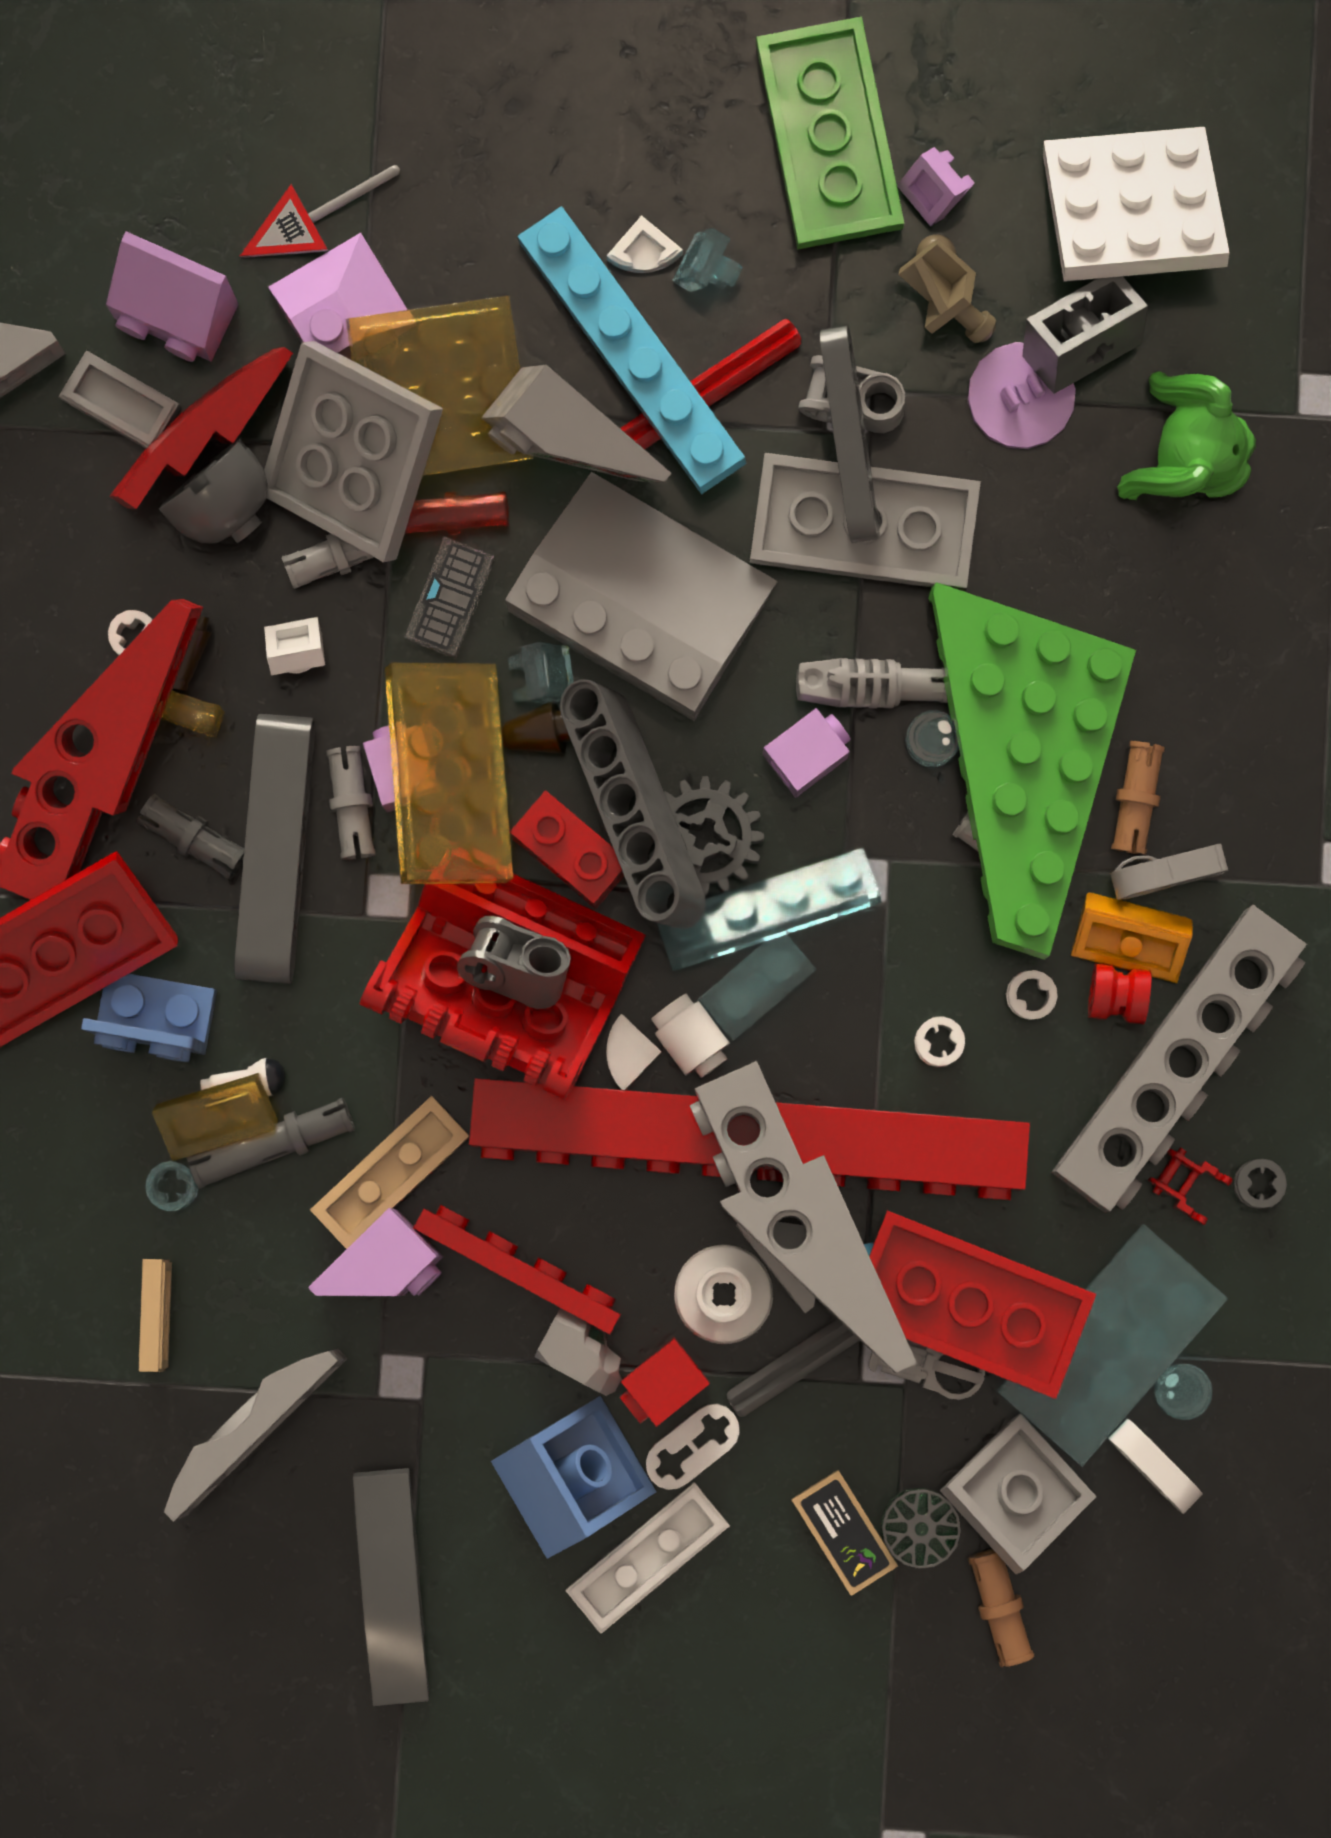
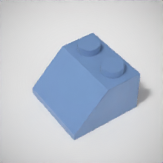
(573, 1477)

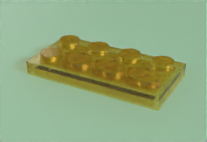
(448, 773)

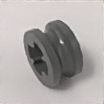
(1276, 1184)

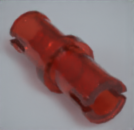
(458, 512)

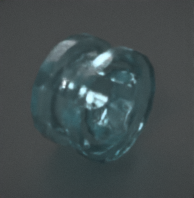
(160, 1199)

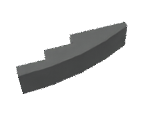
(391, 1586)

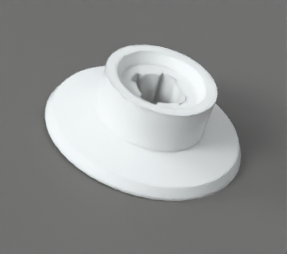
(695, 1294)

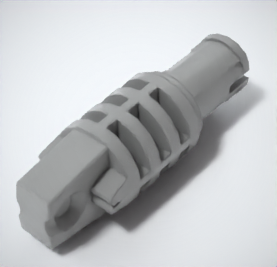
(867, 683)

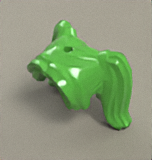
(1200, 444)

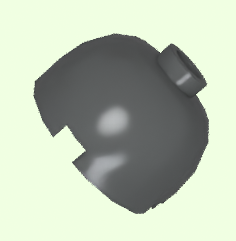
(220, 498)

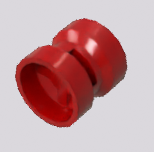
(1119, 994)

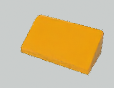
(1132, 937)

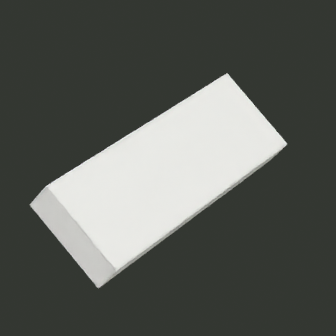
(647, 1557)

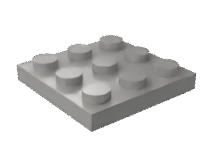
(350, 450)

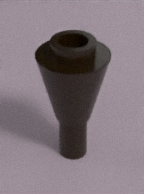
(537, 730)

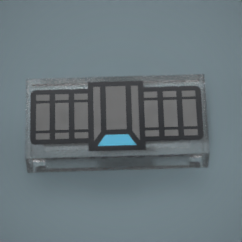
(449, 597)

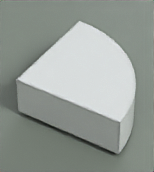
(644, 249)
(628, 1052)

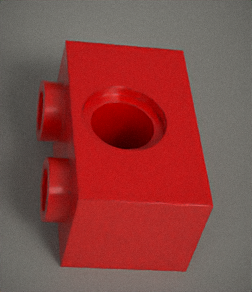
(568, 849)
(662, 1384)

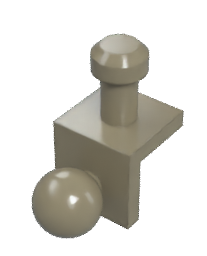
(947, 287)

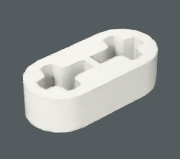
(702, 1456)
(1155, 1466)

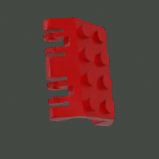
(545, 1043)

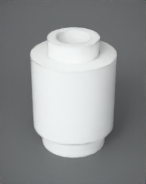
(690, 1036)

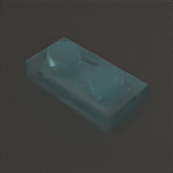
(756, 985)

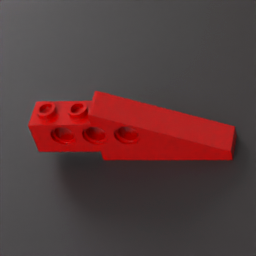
(123, 717)

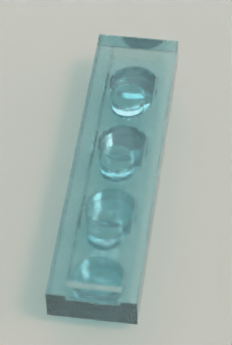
(774, 908)

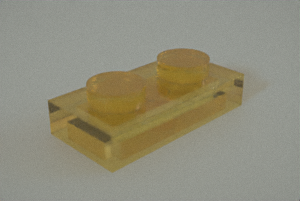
(215, 1117)

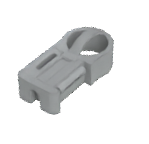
(1167, 871)
(925, 1369)

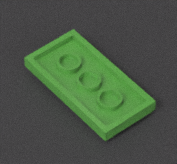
(829, 132)

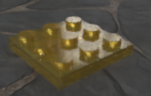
(454, 358)

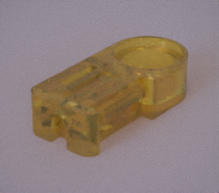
(193, 714)

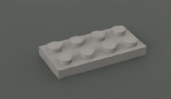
(921, 519)

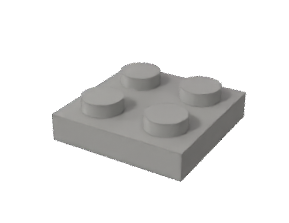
(1018, 1493)

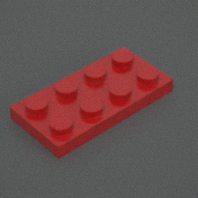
(76, 943)
(980, 1304)

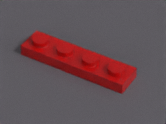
(498, 1256)

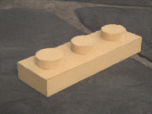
(390, 1172)

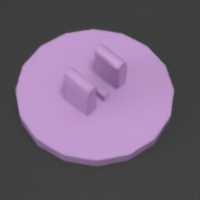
(1014, 402)

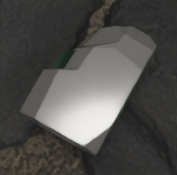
(580, 1353)

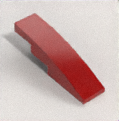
(216, 414)

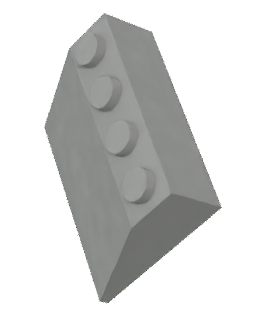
(640, 595)

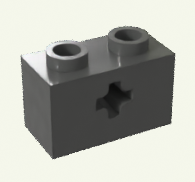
(1084, 331)

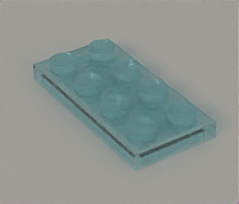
(1138, 1325)

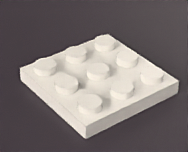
(1135, 204)

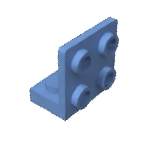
(155, 1013)

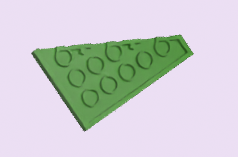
(1032, 739)

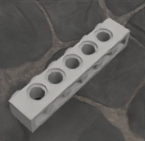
(1251, 938)

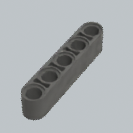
(651, 816)
(274, 848)

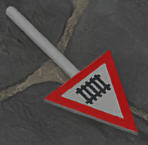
(292, 229)

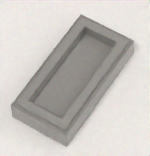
(119, 400)

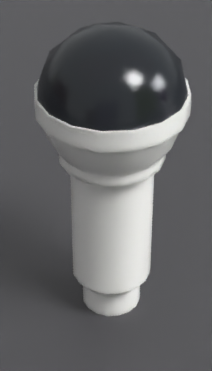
(269, 1070)

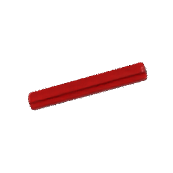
(729, 373)

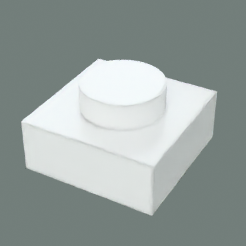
(294, 646)

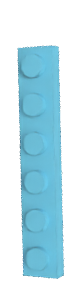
(632, 350)

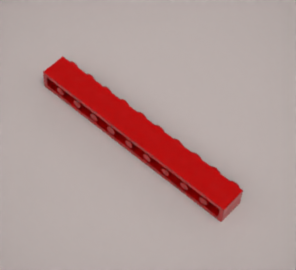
(664, 1133)

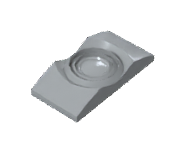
(247, 1428)

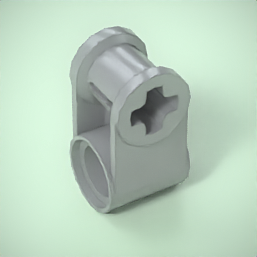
(870, 383)

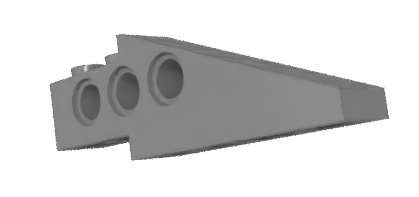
(833, 1256)

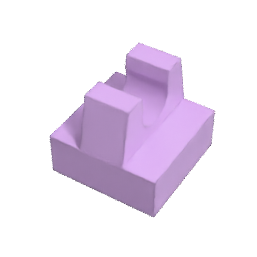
(934, 185)

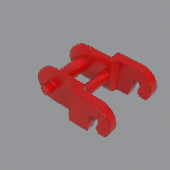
(1168, 1173)

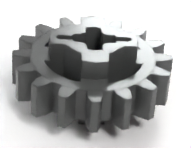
(714, 813)

